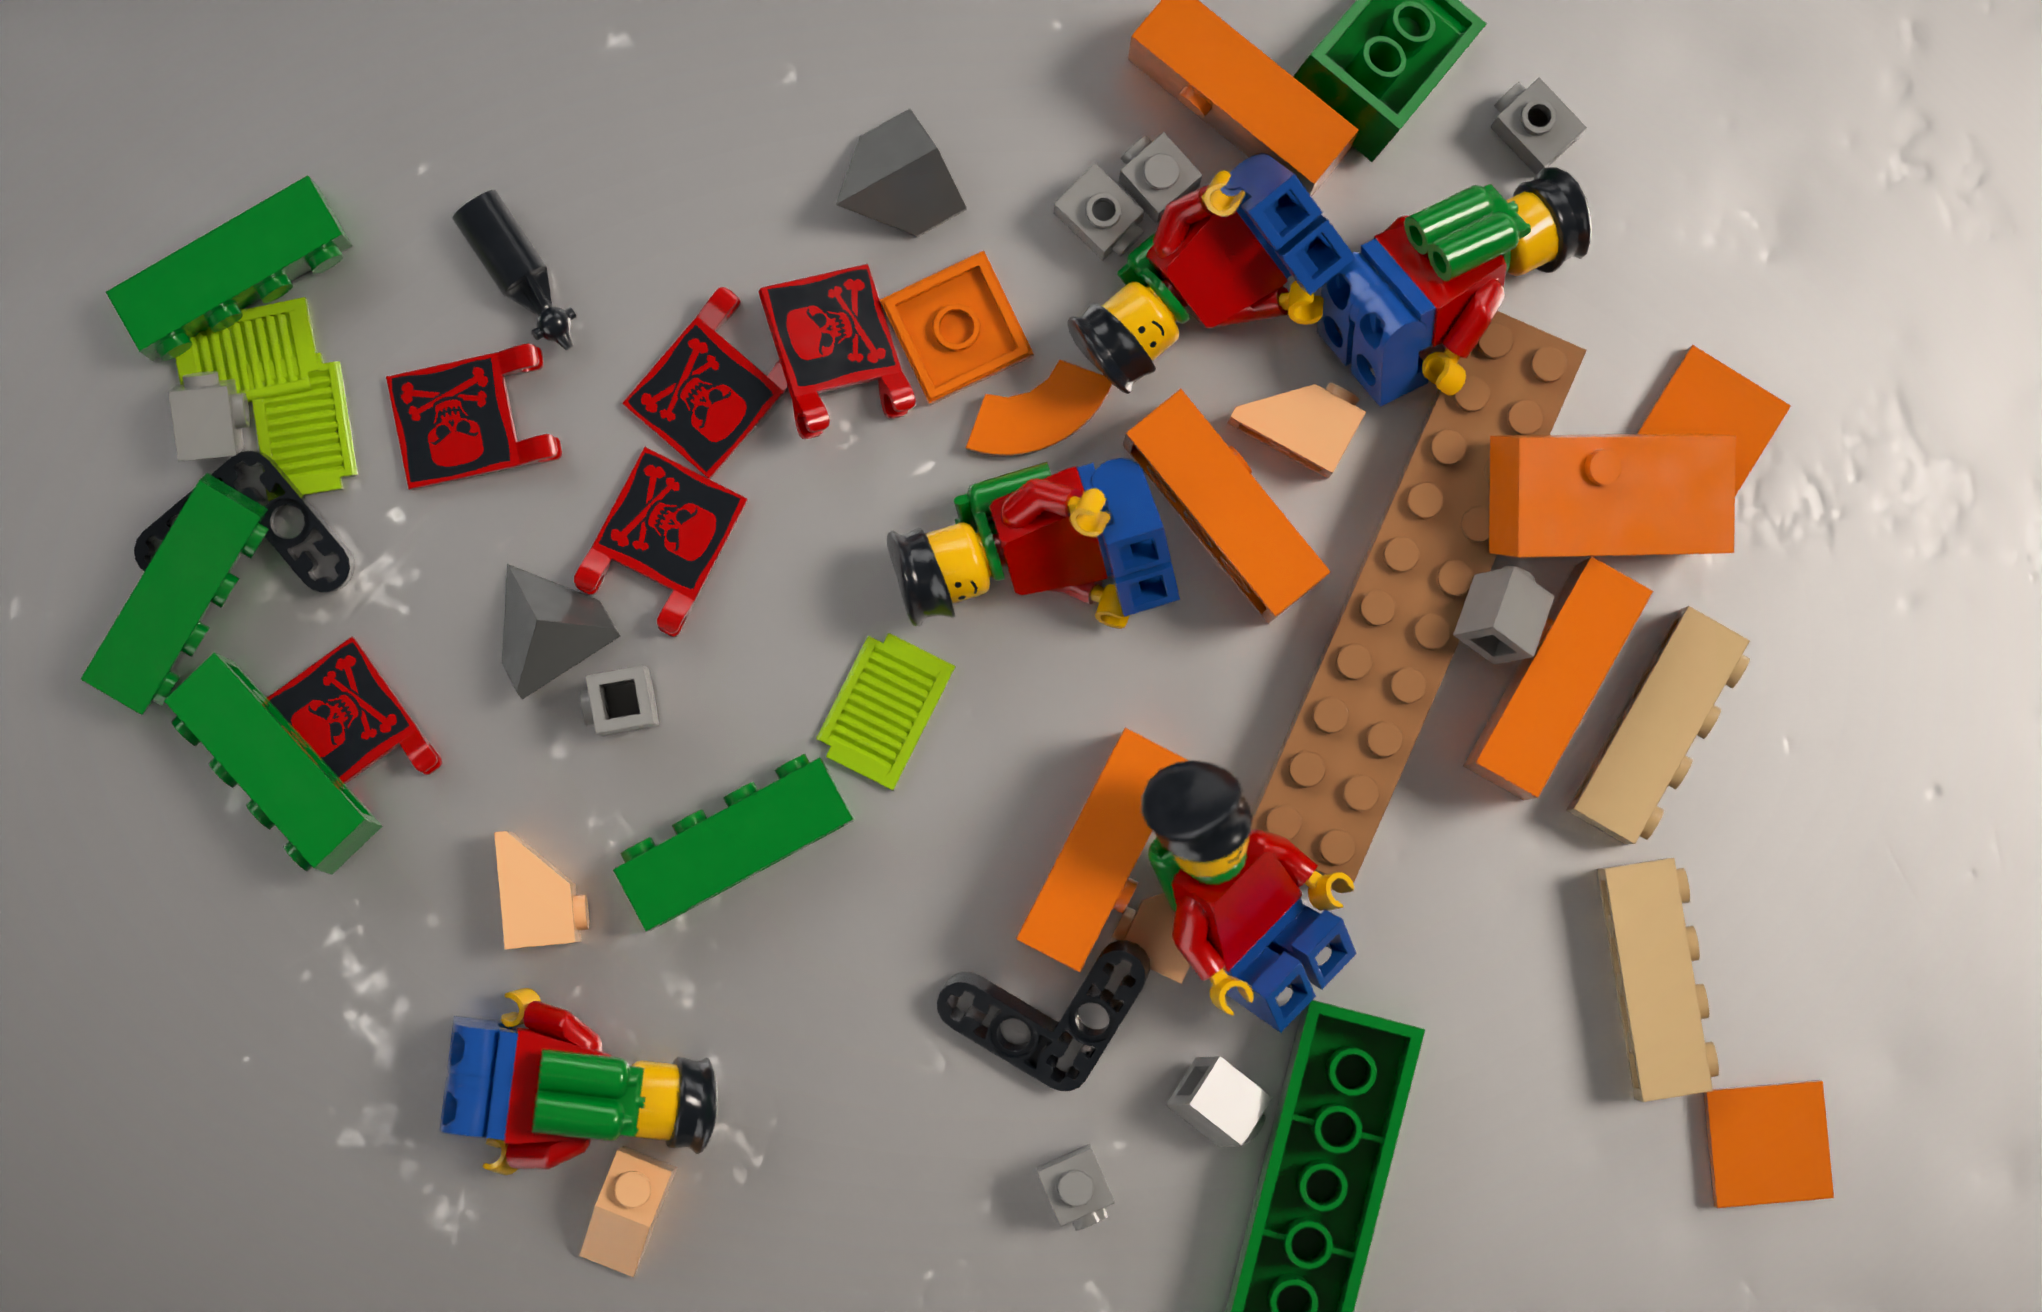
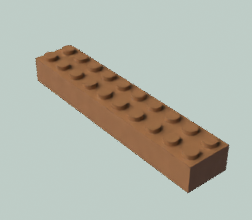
(1406, 603)

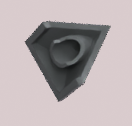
(900, 178)
(548, 630)

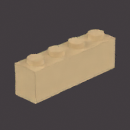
(1659, 726)
(1656, 979)

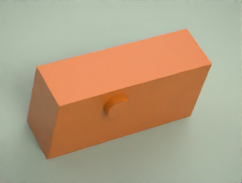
(1240, 90)
(1611, 494)
(1225, 506)
(1560, 681)
(1097, 856)

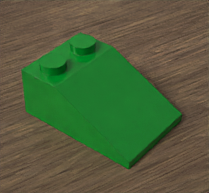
(1387, 62)

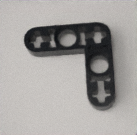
(271, 479)
(1048, 1036)

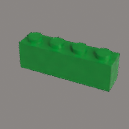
(230, 270)
(175, 594)
(272, 764)
(732, 844)

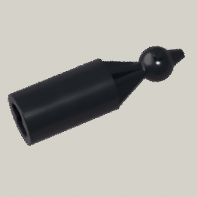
(513, 263)

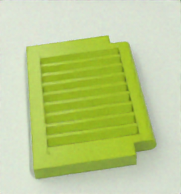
(259, 336)
(307, 430)
(884, 708)

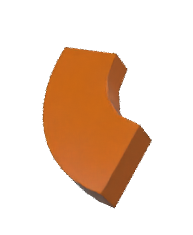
(1039, 417)

